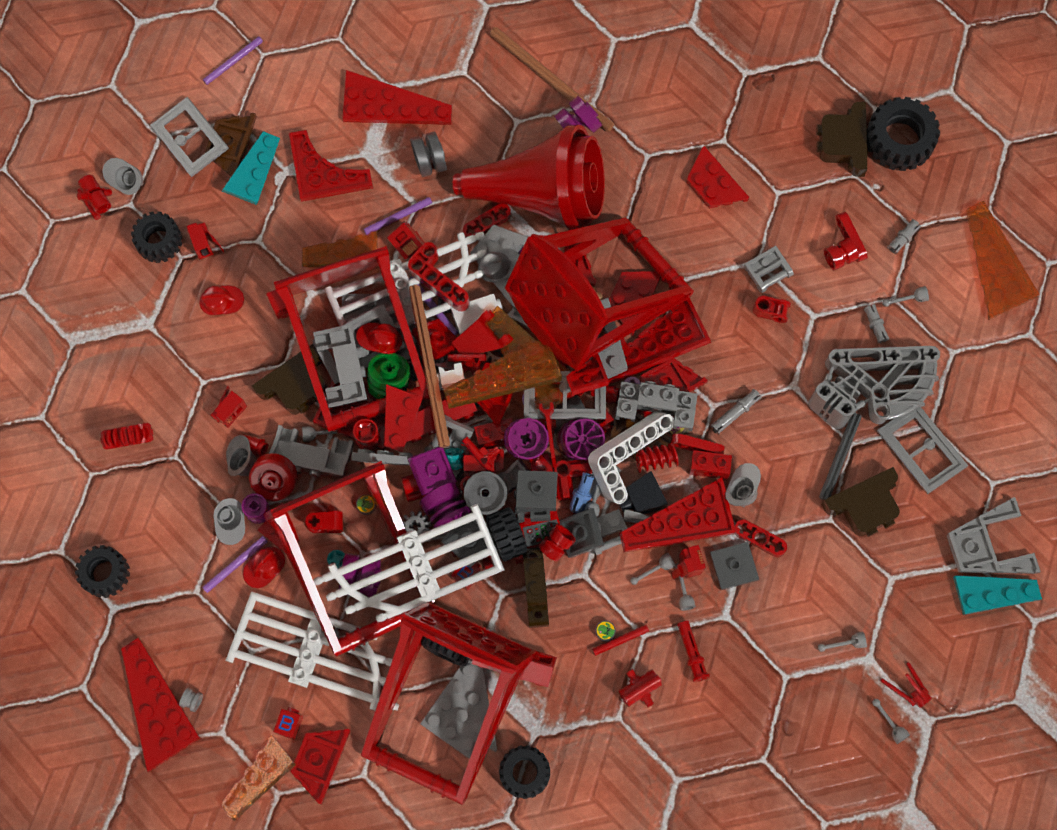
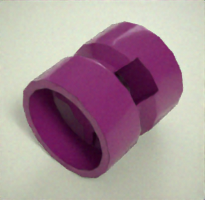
(254, 507)

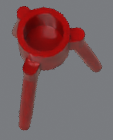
(919, 695)

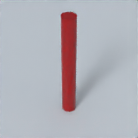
(620, 640)

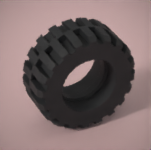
(908, 113)

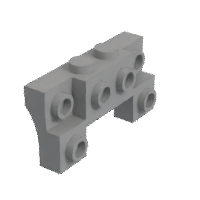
(347, 364)
(657, 398)
(311, 458)

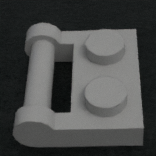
(766, 263)
(457, 435)
(610, 524)

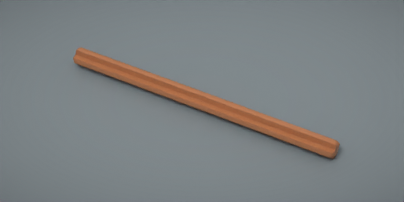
(544, 73)
(429, 366)

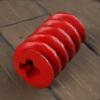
(656, 456)

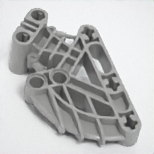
(840, 396)

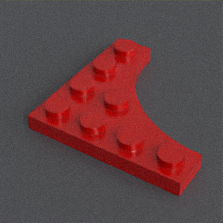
(319, 177)

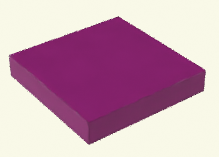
(431, 470)

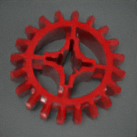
(126, 436)

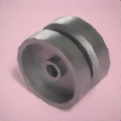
(428, 154)
(495, 486)

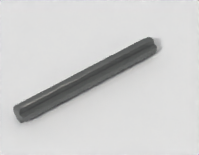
(840, 456)

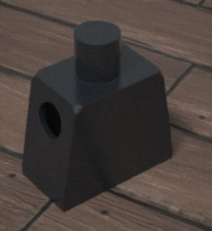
(644, 496)

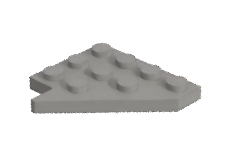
(386, 457)
(461, 710)

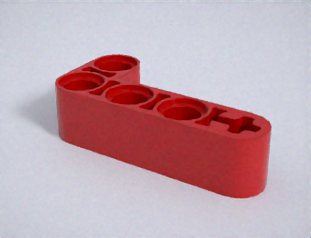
(441, 280)

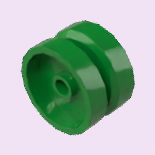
(389, 370)

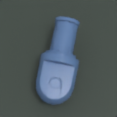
(581, 494)

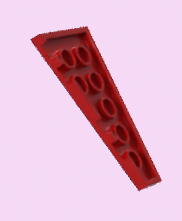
(379, 102)
(665, 339)
(690, 519)
(160, 720)

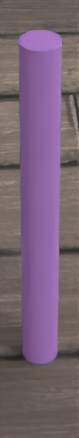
(234, 59)
(397, 216)
(431, 304)
(235, 564)

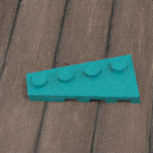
(252, 172)
(991, 593)

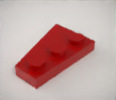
(399, 417)

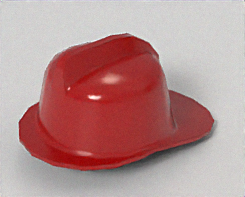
(221, 300)
(379, 338)
(263, 567)

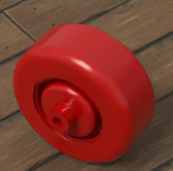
(273, 476)

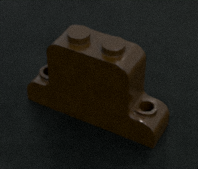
(845, 139)
(291, 384)
(867, 504)
(536, 588)

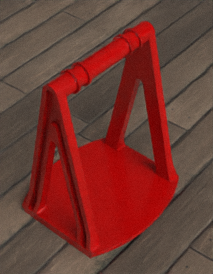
(331, 274)
(564, 306)
(376, 483)
(470, 641)

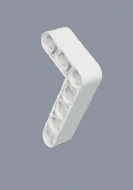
(624, 450)

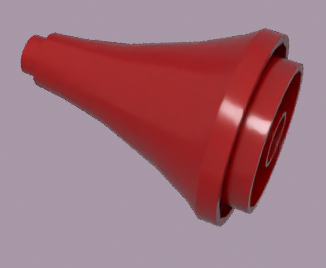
(553, 179)

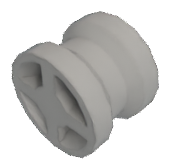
(191, 700)

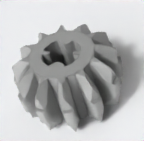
(423, 525)

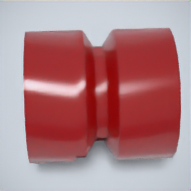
(842, 253)
(366, 434)
(555, 544)

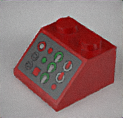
(536, 531)

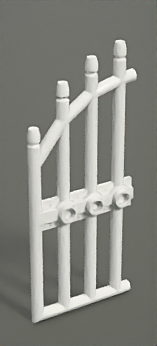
(403, 283)
(420, 568)
(309, 651)

